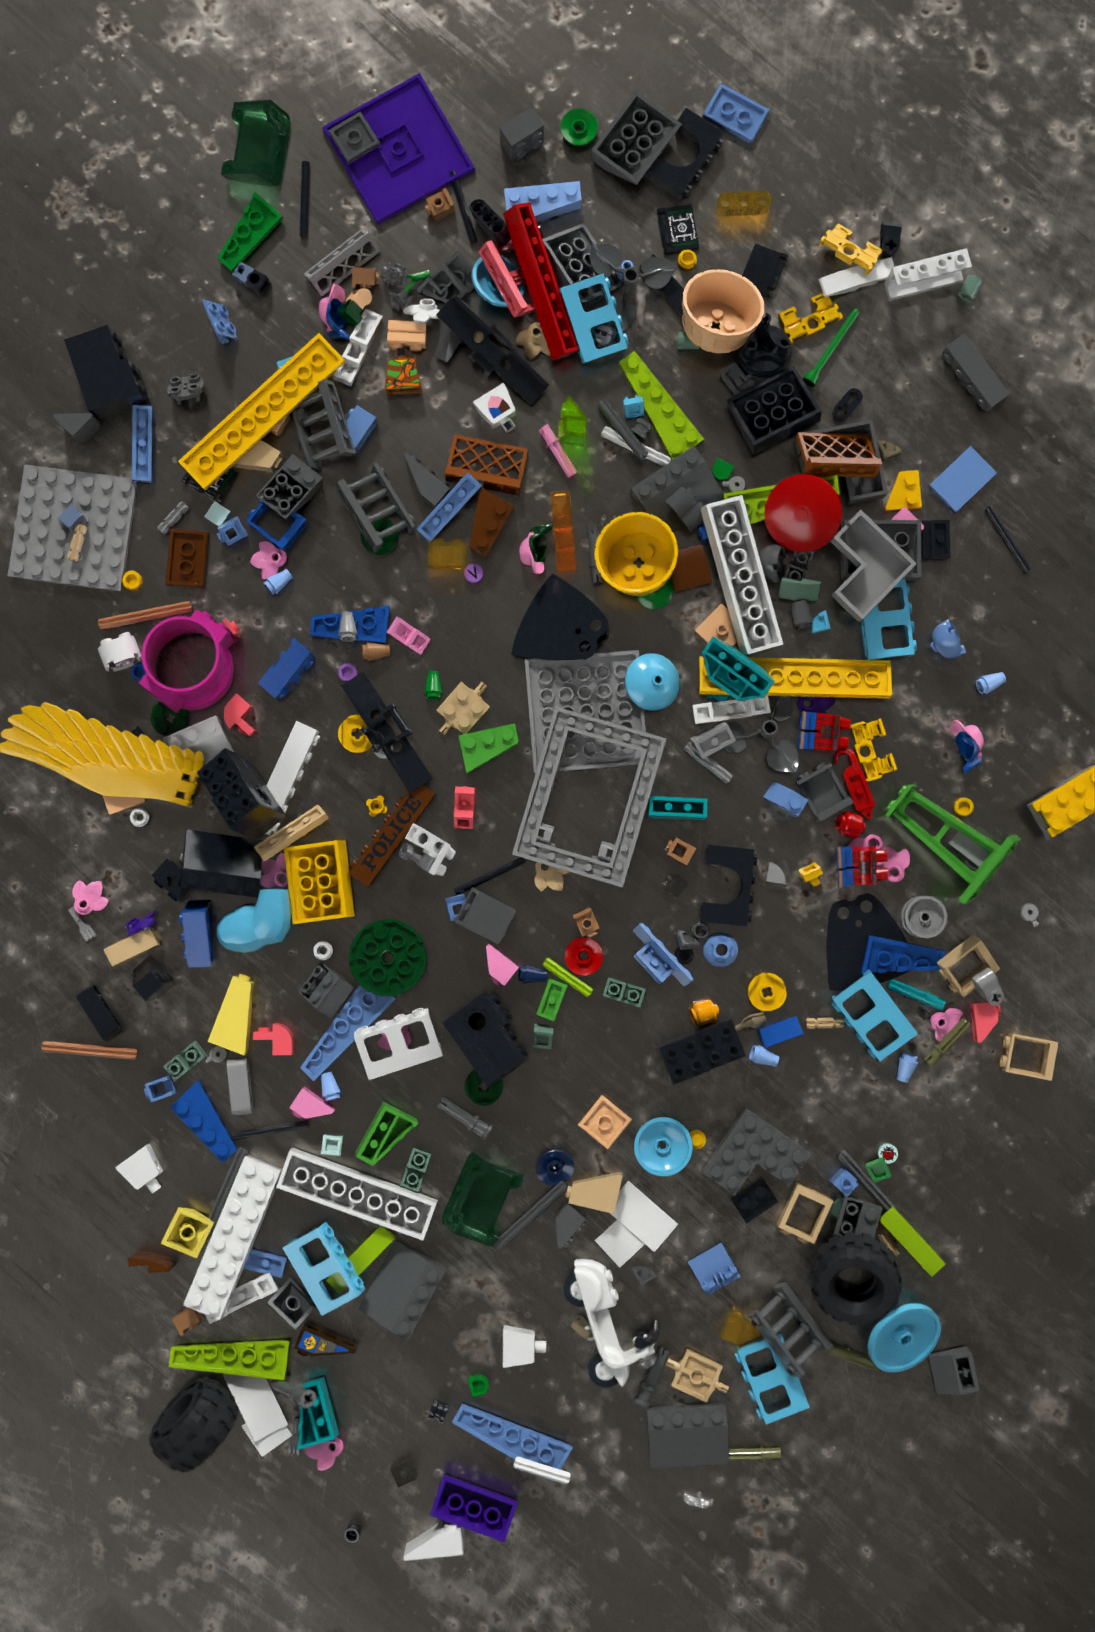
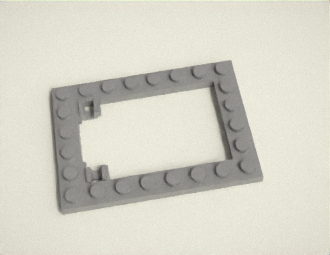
(539, 849)

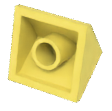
(187, 1231)

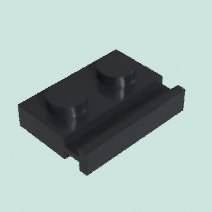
(935, 539)
(754, 1200)

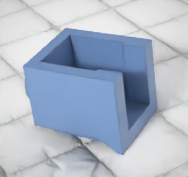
(233, 523)
(455, 900)
(151, 1092)
(844, 1181)

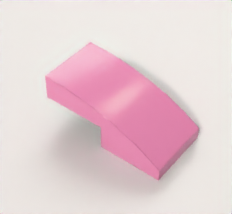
(408, 635)

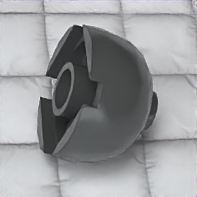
(773, 562)

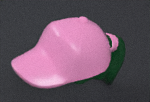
(534, 547)

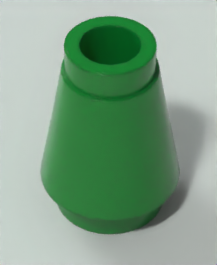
(433, 686)

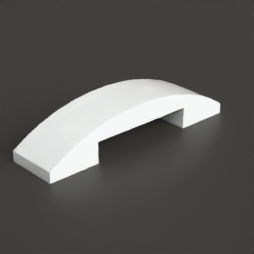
(730, 710)
(248, 1293)

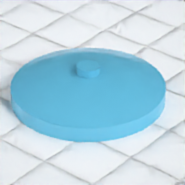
(904, 1337)

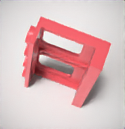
(505, 280)

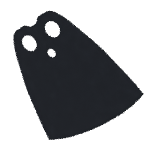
(551, 623)
(848, 942)

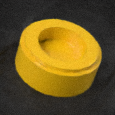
(132, 580)
(963, 807)

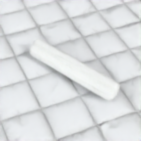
(542, 1470)

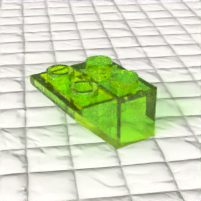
(574, 423)

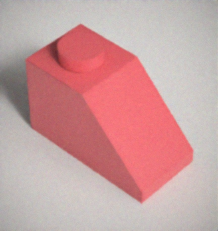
(983, 1019)

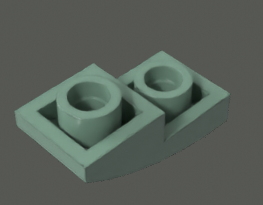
(799, 590)
(624, 992)
(185, 1060)
(415, 1170)

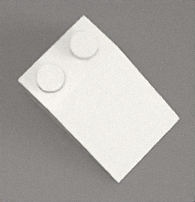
(438, 1541)

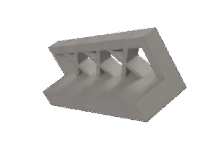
(336, 258)

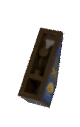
(318, 1342)

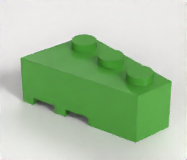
(485, 745)
(384, 1132)

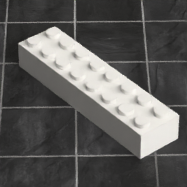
(741, 575)
(357, 1193)
(233, 1237)

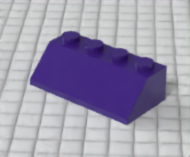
(474, 1508)

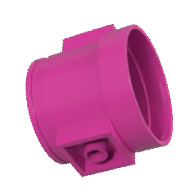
(213, 686)

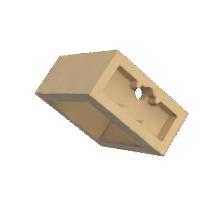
(958, 953)
(1048, 1059)
(814, 1195)

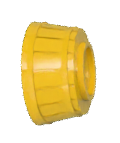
(632, 538)

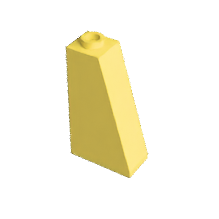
(234, 1018)

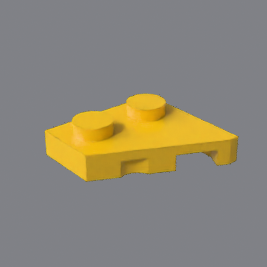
(905, 492)

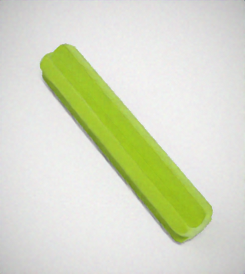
(567, 977)

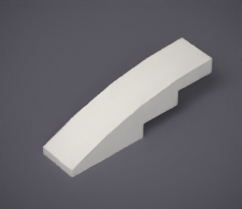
(854, 278)
(358, 347)

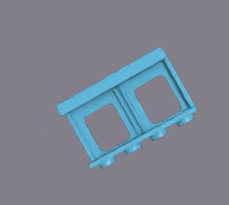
(584, 321)
(877, 619)
(884, 1010)
(313, 1275)
(770, 1380)

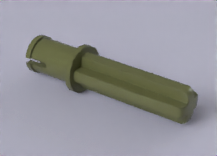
(947, 1042)
(847, 1354)
(754, 1454)

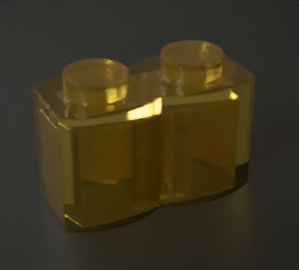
(446, 554)

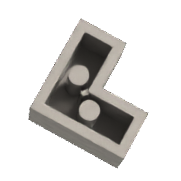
(969, 850)

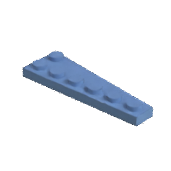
(359, 1011)
(512, 1438)

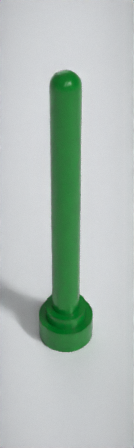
(812, 377)

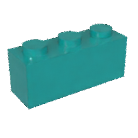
(677, 808)

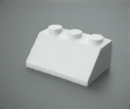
(204, 736)

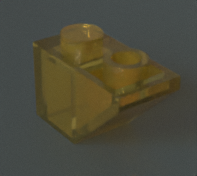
(737, 1329)

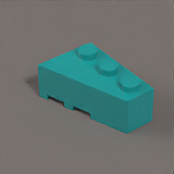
(317, 1421)

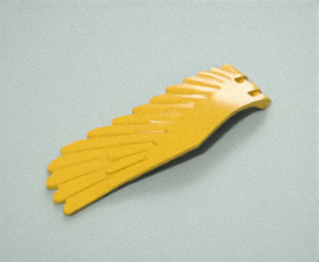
(101, 755)

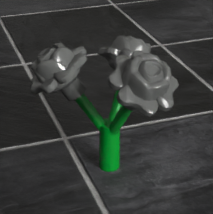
(397, 276)

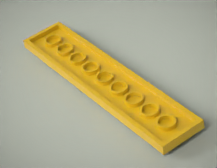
(261, 411)
(817, 678)

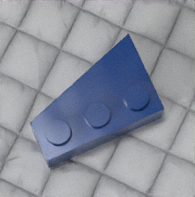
(287, 670)
(197, 933)

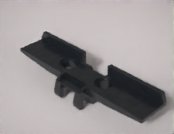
(465, 323)
(380, 734)

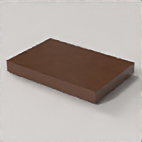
(187, 558)

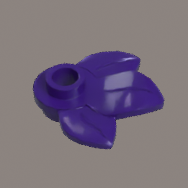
(817, 704)
(136, 925)

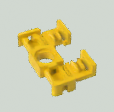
(838, 242)
(797, 329)
(871, 766)

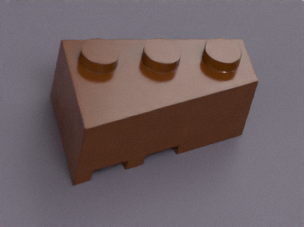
(489, 522)

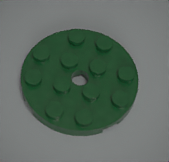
(393, 938)

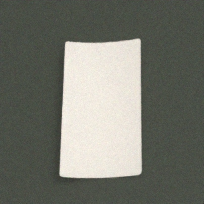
(256, 1404)

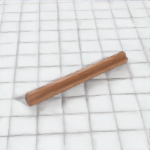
(145, 615)
(89, 1050)

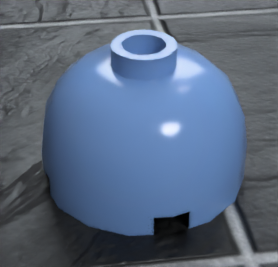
(947, 640)

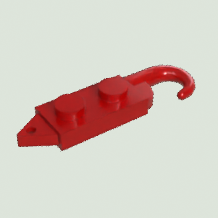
(856, 784)

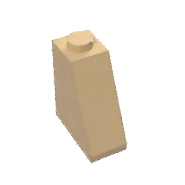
(261, 458)
(133, 946)
(596, 1192)

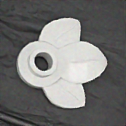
(423, 312)

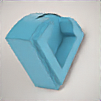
(820, 623)

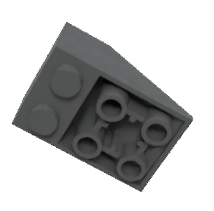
(290, 487)

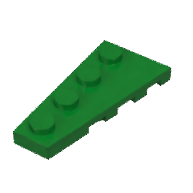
(249, 232)

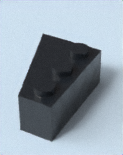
(151, 979)

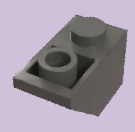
(567, 1222)

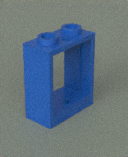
(290, 535)

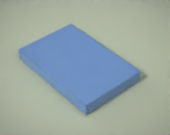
(735, 113)
(962, 479)

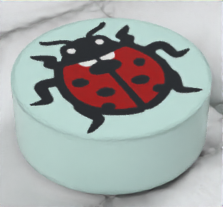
(889, 1153)

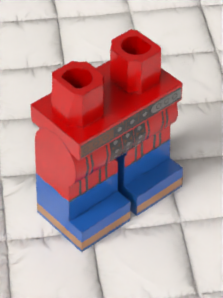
(828, 731)
(859, 865)

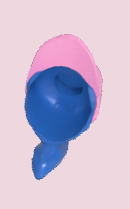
(328, 313)
(969, 742)

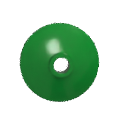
(579, 118)
(658, 599)

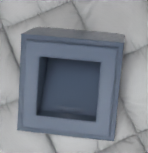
(71, 517)

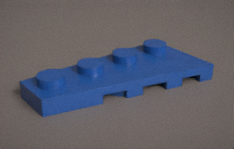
(370, 625)
(893, 955)
(200, 1116)

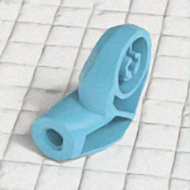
(258, 924)

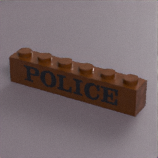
(391, 835)

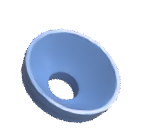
(712, 942)

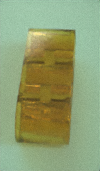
(750, 197)

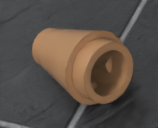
(374, 651)

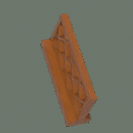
(838, 465)
(487, 480)

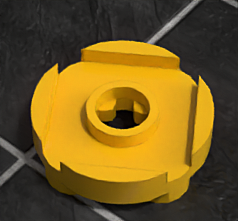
(350, 742)
(777, 989)

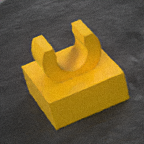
(811, 873)

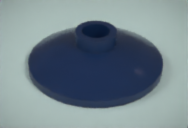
(554, 1174)

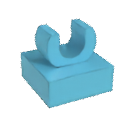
(633, 407)

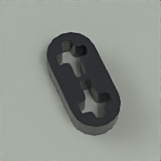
(844, 402)

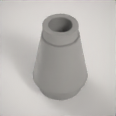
(347, 627)

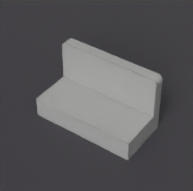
(713, 739)

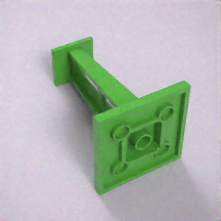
(976, 879)

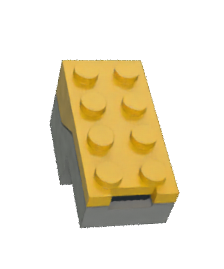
(1066, 803)

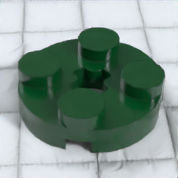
(388, 543)
(163, 726)
(476, 1094)

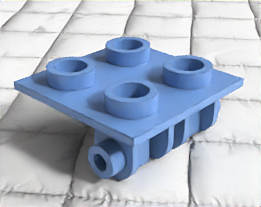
(220, 321)
(714, 1269)

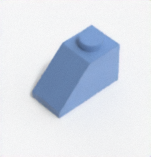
(360, 426)
(785, 799)

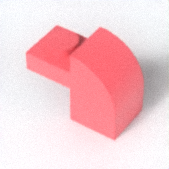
(235, 713)
(464, 807)
(281, 1038)

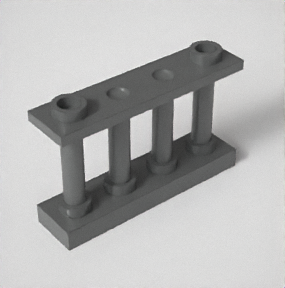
(338, 426)
(365, 522)
(806, 1324)

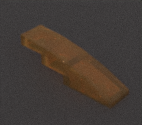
(563, 530)

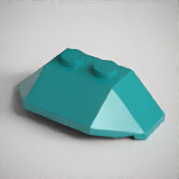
(735, 671)

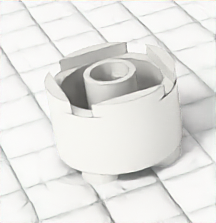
(119, 652)

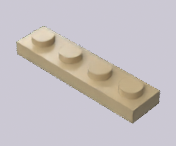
(291, 832)

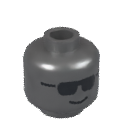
(603, 335)

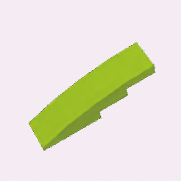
(912, 1241)
(364, 1255)

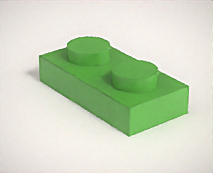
(551, 999)

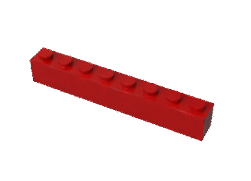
(541, 281)

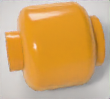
(704, 1013)

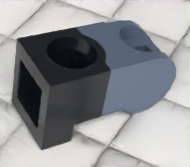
(251, 278)

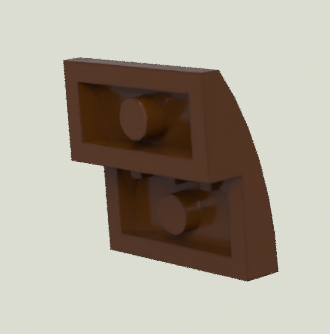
(691, 568)
(155, 1261)

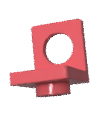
(233, 628)

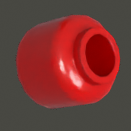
(850, 824)

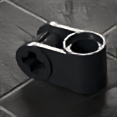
(890, 237)

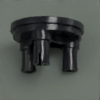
(765, 350)

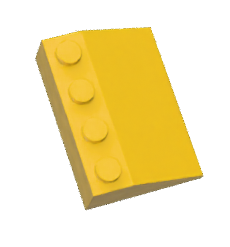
(319, 881)

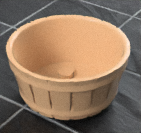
(725, 300)

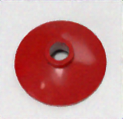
(583, 966)

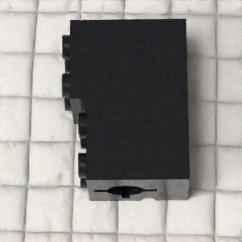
(105, 373)
(240, 794)
(484, 1039)
(700, 1050)

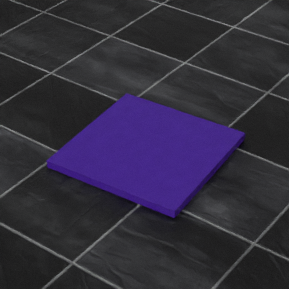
(413, 150)

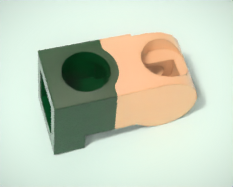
(354, 305)

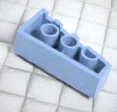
(546, 199)

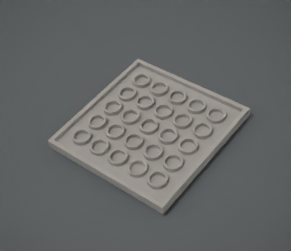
(44, 540)
(588, 688)

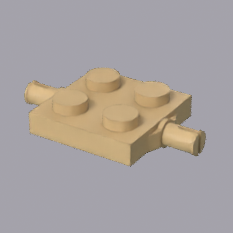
(463, 708)
(696, 1375)

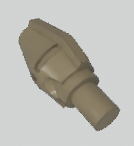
(751, 1022)

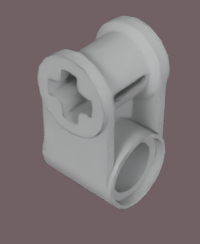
(988, 986)

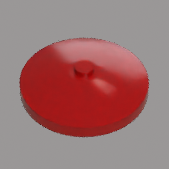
(803, 512)

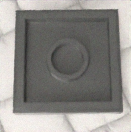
(354, 137)

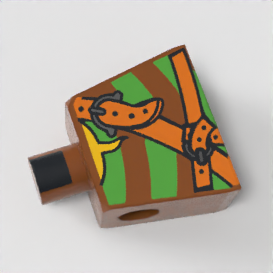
(402, 374)

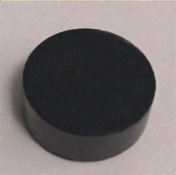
(684, 956)

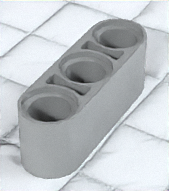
(240, 1086)

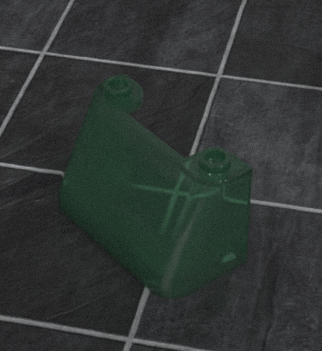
(259, 144)
(479, 1199)

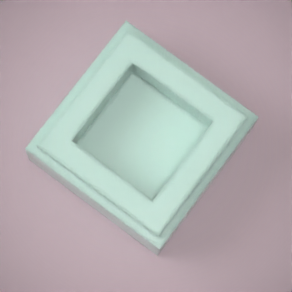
(217, 514)
(332, 1145)

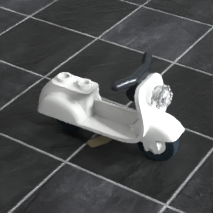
(592, 1288)

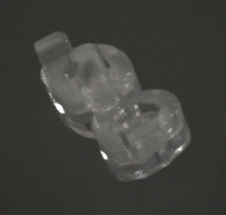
(696, 1501)

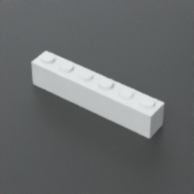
(290, 765)

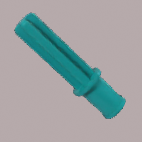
(916, 994)

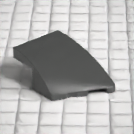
(450, 279)

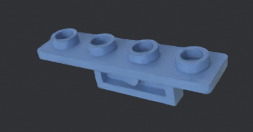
(658, 959)

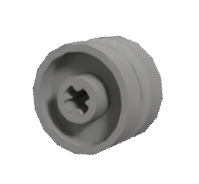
(912, 917)

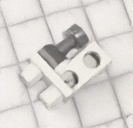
(432, 853)

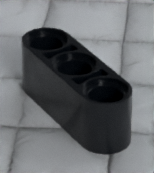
(490, 222)
(99, 1013)

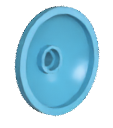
(485, 284)
(642, 686)
(663, 1160)

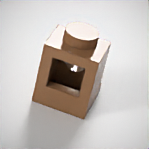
(439, 211)
(364, 277)
(687, 851)
(586, 915)
(187, 1319)

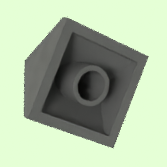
(79, 425)
(291, 1303)

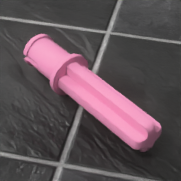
(557, 450)

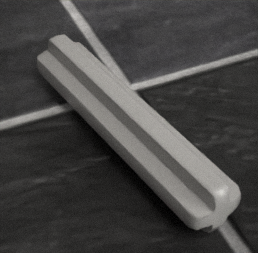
(709, 763)

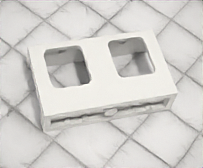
(927, 274)
(401, 1055)

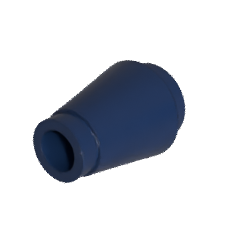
(531, 974)

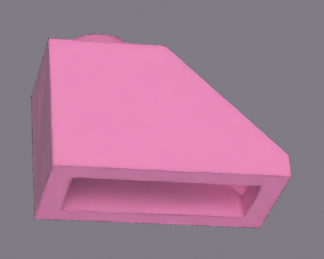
(499, 966)
(310, 1105)

